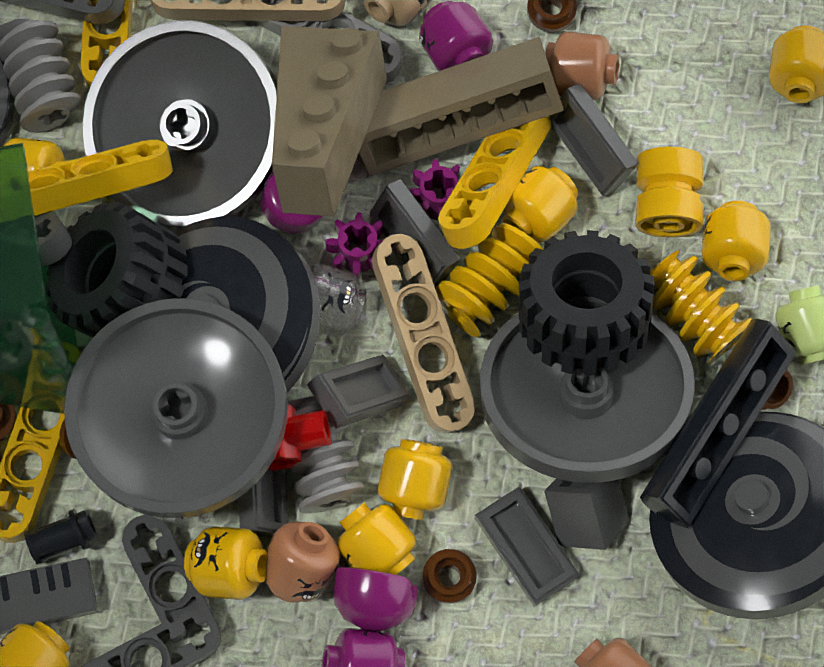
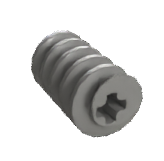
(37, 74)
(323, 468)

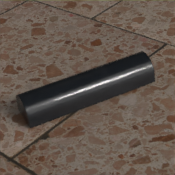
(718, 424)

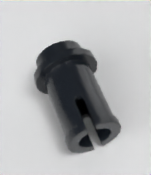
(61, 536)

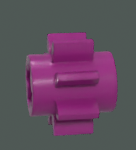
(435, 177)
(358, 233)

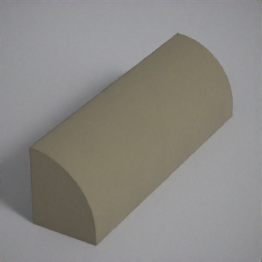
(460, 106)

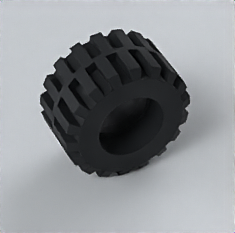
(114, 266)
(593, 269)

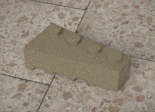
(322, 112)

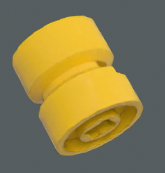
(669, 189)

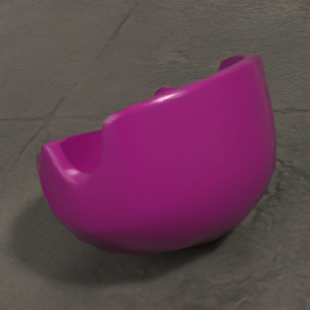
(373, 598)

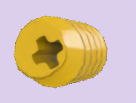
(486, 277)
(696, 307)

